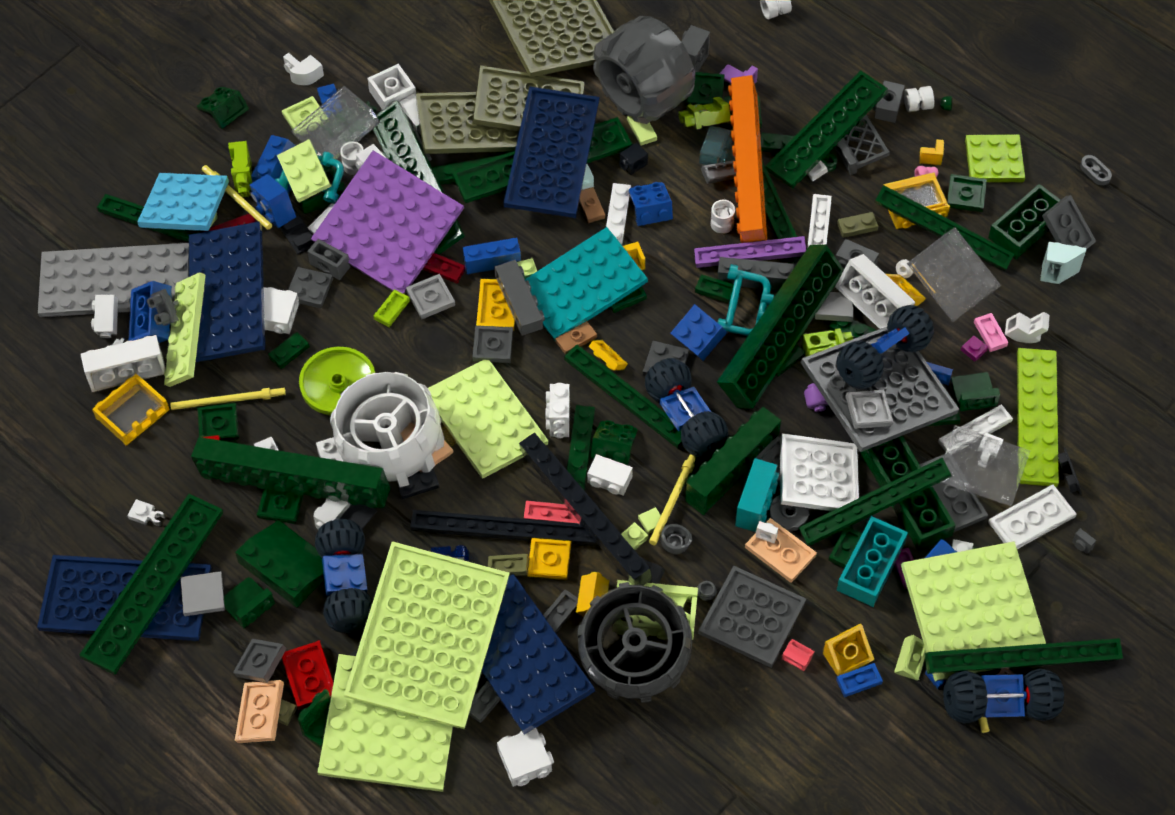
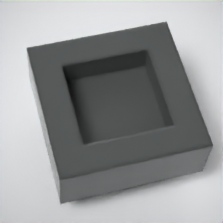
(1083, 541)

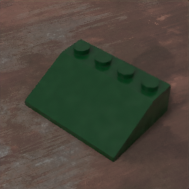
(283, 562)

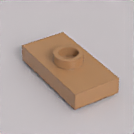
(591, 205)
(577, 336)

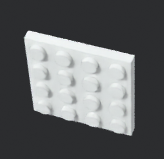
(817, 472)

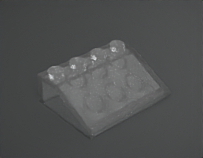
(336, 122)
(954, 274)
(984, 465)

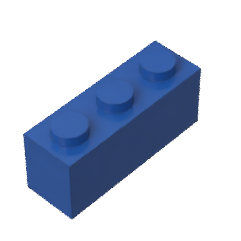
(491, 254)

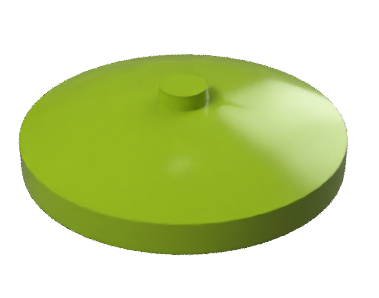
(329, 374)

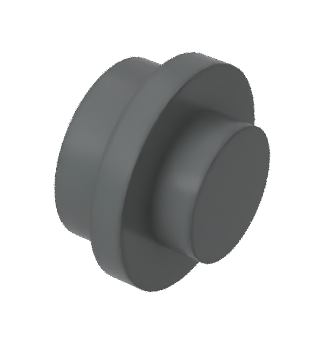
(706, 590)

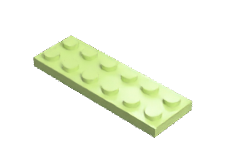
(185, 331)

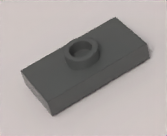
(718, 172)

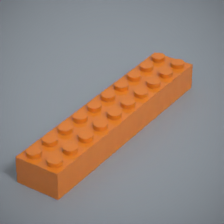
(747, 160)

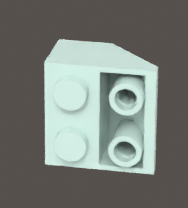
(1061, 262)

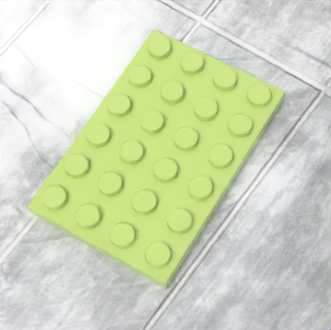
(484, 417)

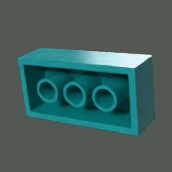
(872, 561)

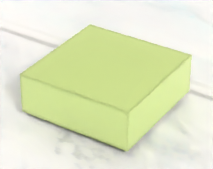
(649, 519)

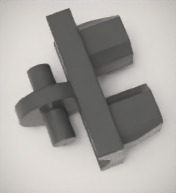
(164, 306)

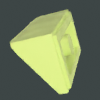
(911, 658)

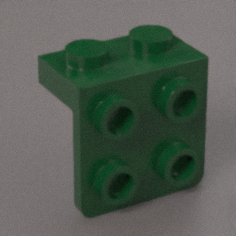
(613, 441)
(248, 601)

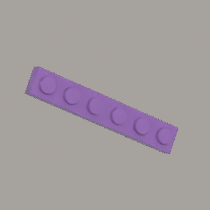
(751, 251)

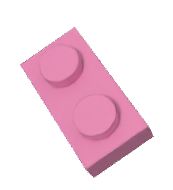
(991, 332)

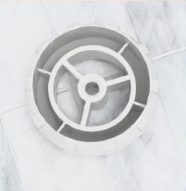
(378, 411)

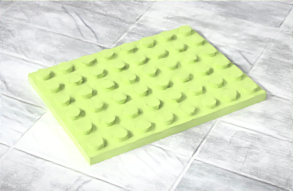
(427, 635)

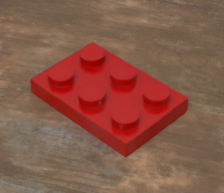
(307, 673)

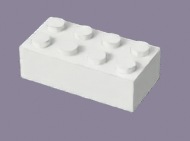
(871, 290)
(116, 363)

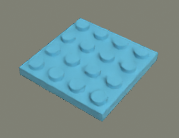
(183, 201)

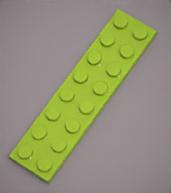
(1038, 415)

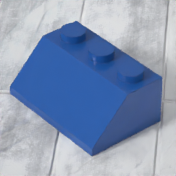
(269, 161)
(142, 316)

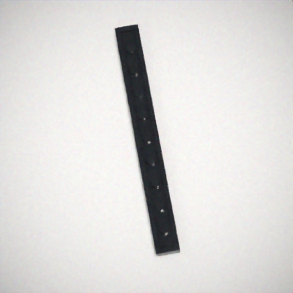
(499, 527)

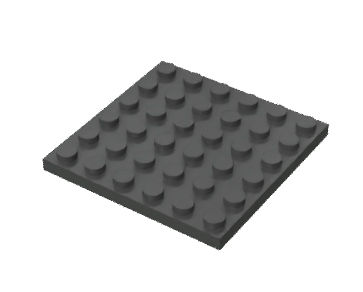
(910, 387)

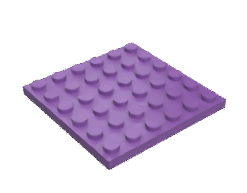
(388, 222)

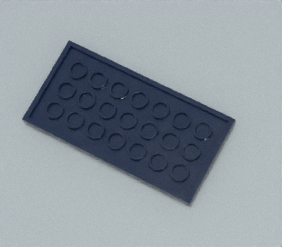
(552, 152)
(232, 290)
(86, 588)
(530, 663)

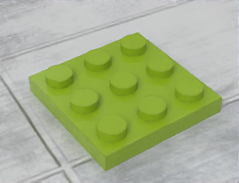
(995, 157)

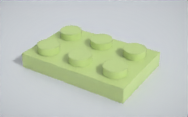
(304, 170)

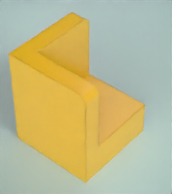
(932, 155)
(636, 254)

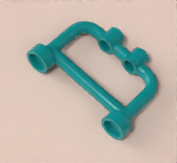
(330, 193)
(766, 298)

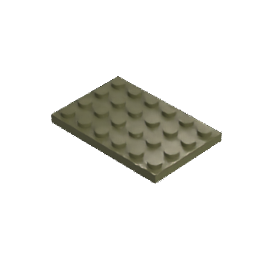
(504, 93)
(449, 126)

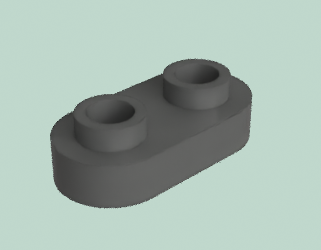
(1097, 171)

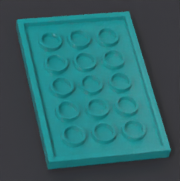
(584, 282)

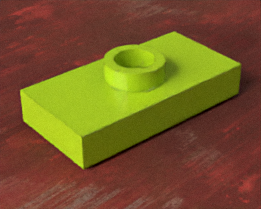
(391, 308)

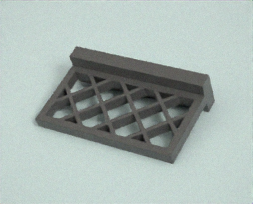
(846, 152)

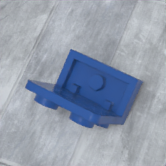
(651, 203)

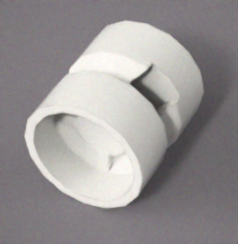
(772, 7)
(919, 98)
(348, 156)
(722, 216)

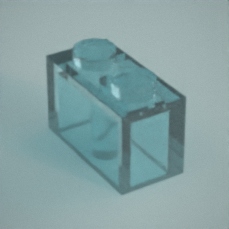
(715, 146)

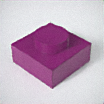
(974, 348)

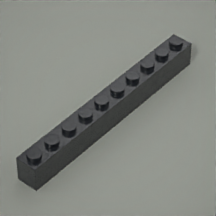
(585, 511)

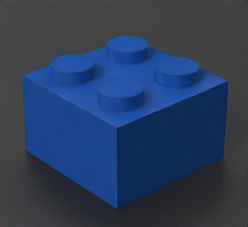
(272, 201)
(699, 332)

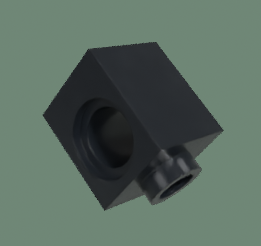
(633, 158)

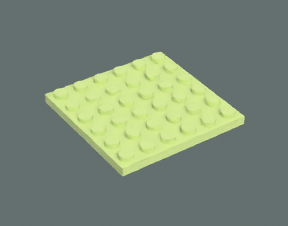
(972, 601)
(381, 743)

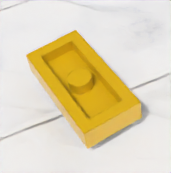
(604, 352)

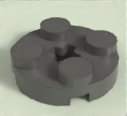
(789, 522)

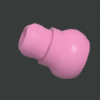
(922, 170)

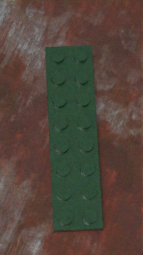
(826, 129)

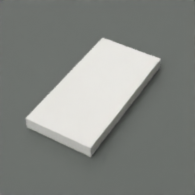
(1032, 517)

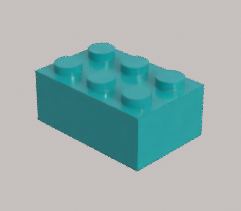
(757, 495)

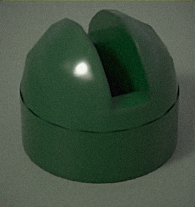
(946, 103)

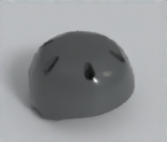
(674, 542)

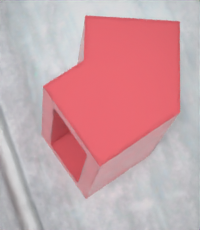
(797, 655)

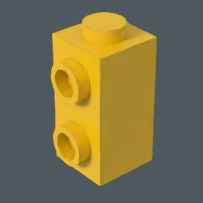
(590, 587)

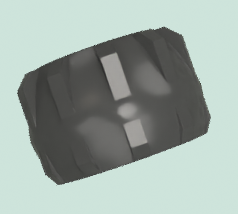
(644, 69)
(621, 603)

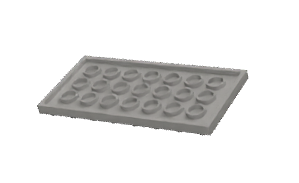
(75, 276)

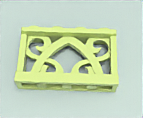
(679, 594)

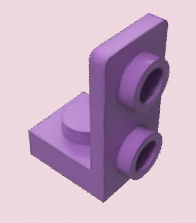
(731, 72)

